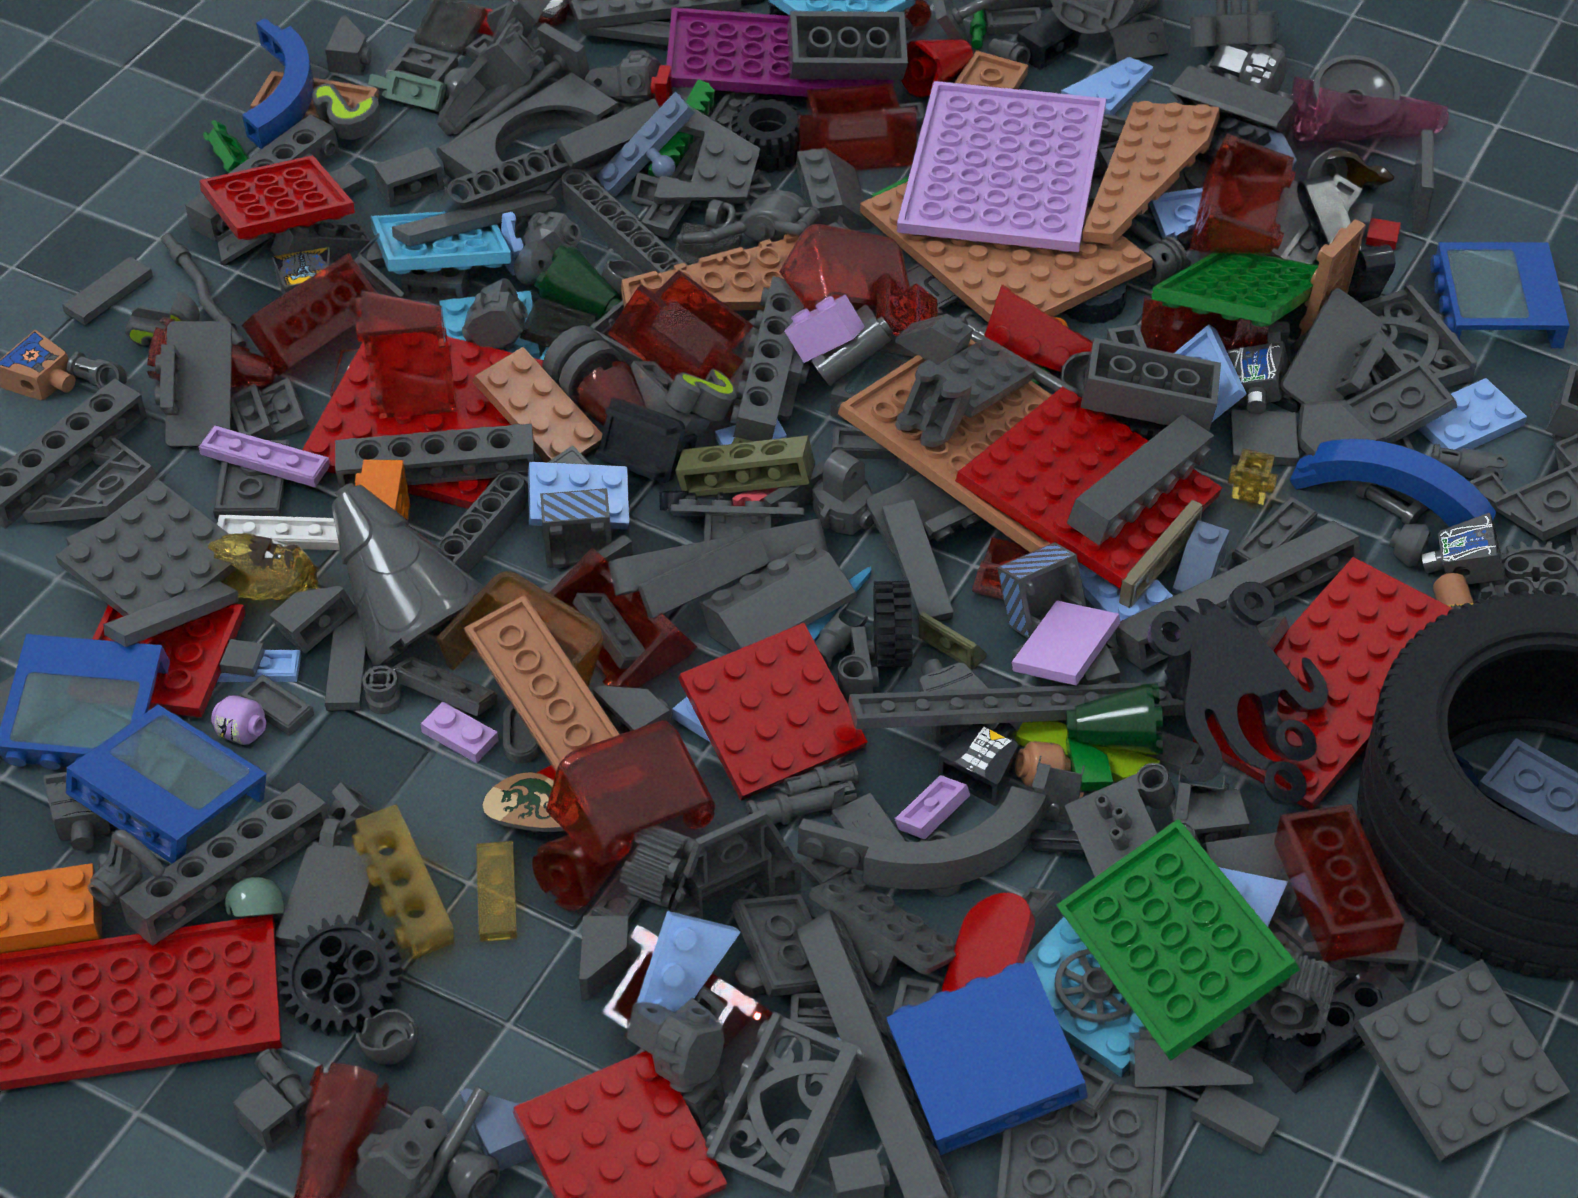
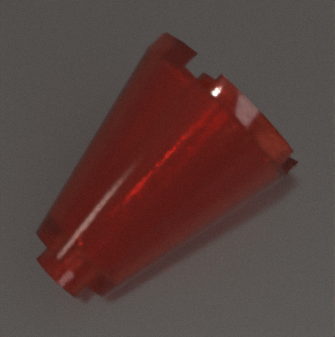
(601, 385)
(569, 872)

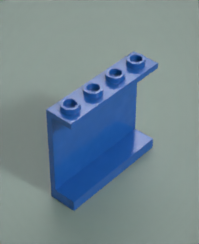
(987, 1056)

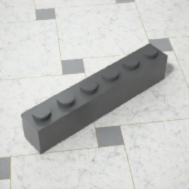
(1140, 480)

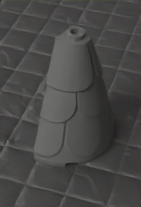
(1098, 15)
(395, 574)

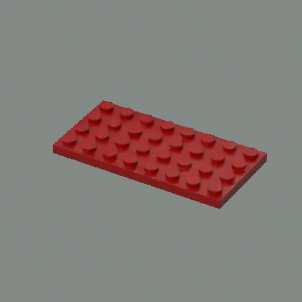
(1352, 640)
(138, 1004)

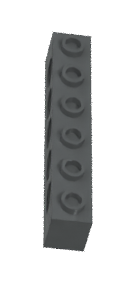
(304, 139)
(769, 365)
(66, 447)
(442, 454)
(210, 870)

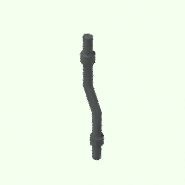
(182, 257)

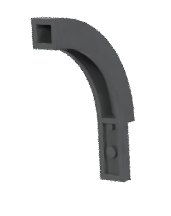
(930, 862)

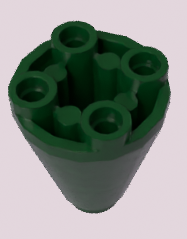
(576, 284)
(1120, 721)

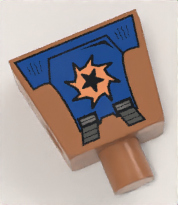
(35, 368)

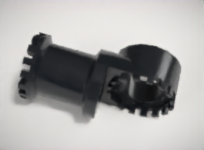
(667, 498)

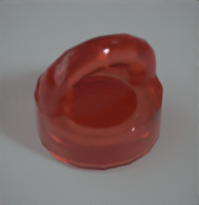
(918, 14)

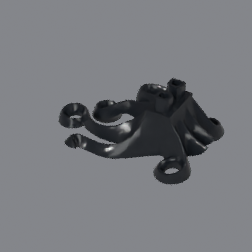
(1220, 659)

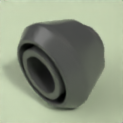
(1410, 543)
(473, 1174)

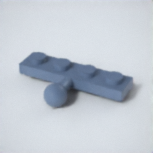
(646, 146)

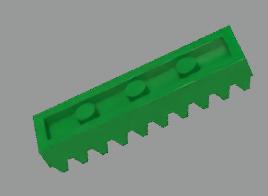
(701, 99)

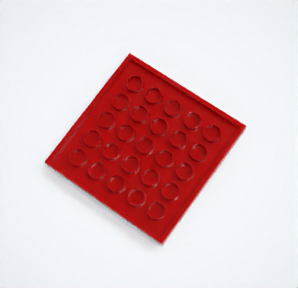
(352, 416)
(1054, 459)

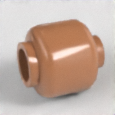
(1028, 758)

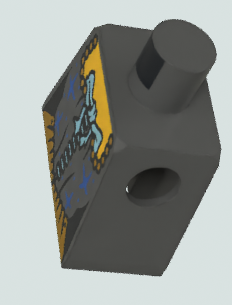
(298, 267)

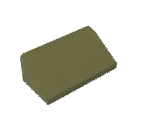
(950, 641)

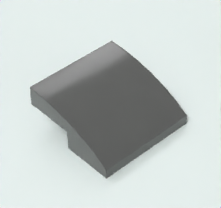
(268, 412)

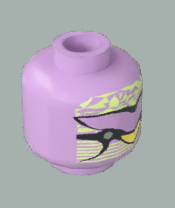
(238, 720)

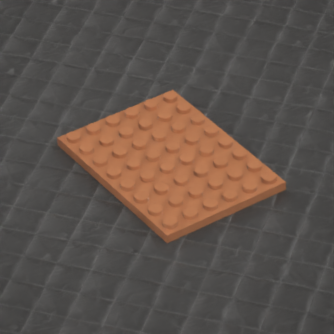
(978, 269)
(877, 410)

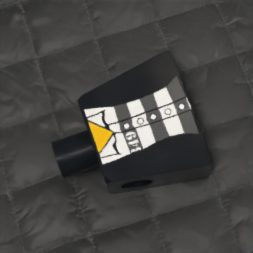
(982, 760)

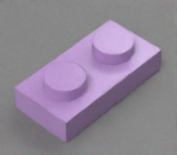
(459, 732)
(932, 807)

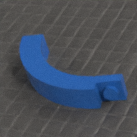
(293, 94)
(1398, 468)

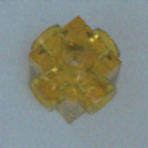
(1253, 476)

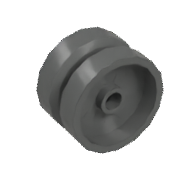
(577, 355)

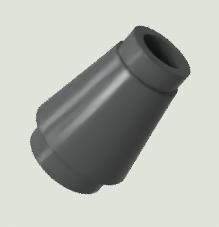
(1010, 50)

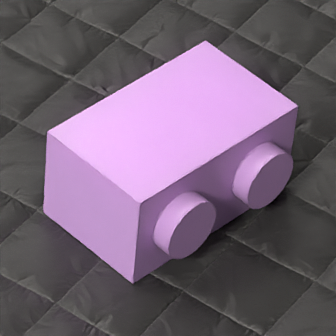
(824, 328)

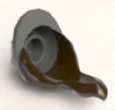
(1348, 166)

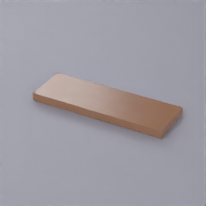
(539, 680)

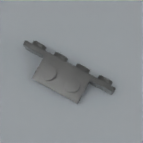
(729, 520)

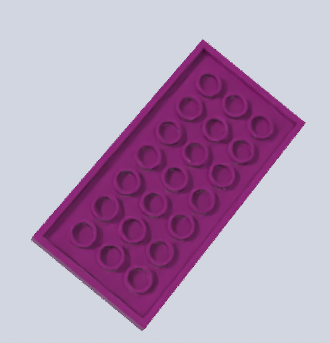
(738, 54)

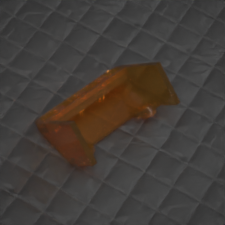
(574, 632)

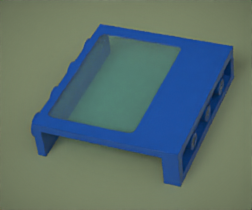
(1499, 288)
(75, 697)
(162, 781)

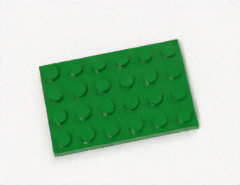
(1239, 287)
(1177, 939)

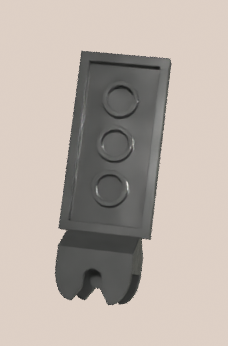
(960, 388)

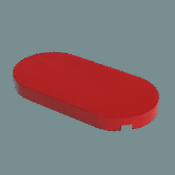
(990, 939)

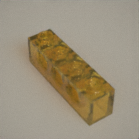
(388, 830)

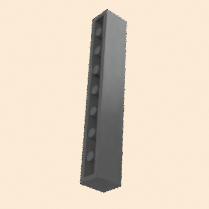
(1282, 571)

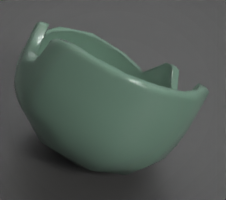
(254, 897)

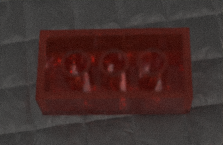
(309, 315)
(1338, 883)

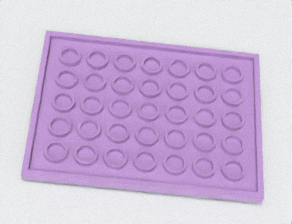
(1003, 166)

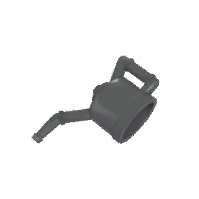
(767, 218)

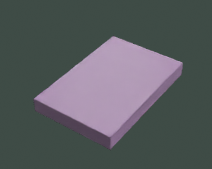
(1066, 642)

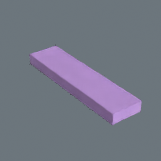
(264, 456)

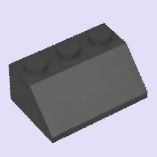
(831, 187)

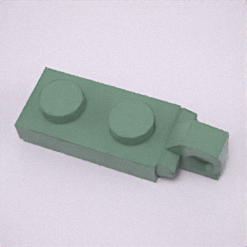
(410, 89)

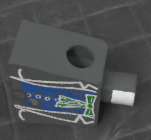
(1260, 373)
(1468, 550)

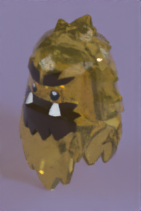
(265, 566)

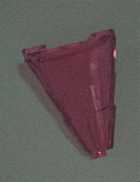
(1360, 117)

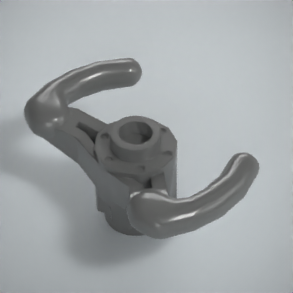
(120, 869)

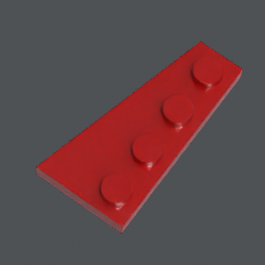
(1032, 333)

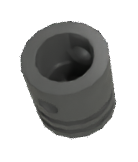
(1167, 258)

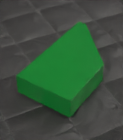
(1097, 767)

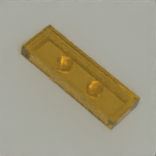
(496, 891)

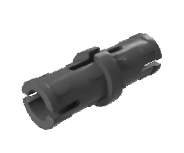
(822, 778)
(284, 1080)

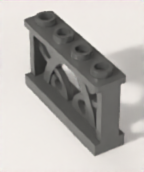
(1426, 324)
(801, 1157)

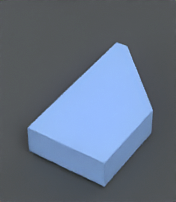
(514, 244)

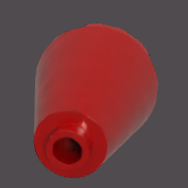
(934, 62)

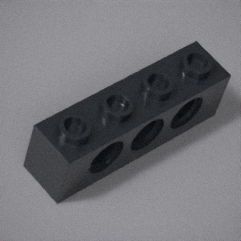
(1302, 1064)

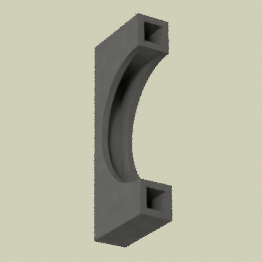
(563, 104)

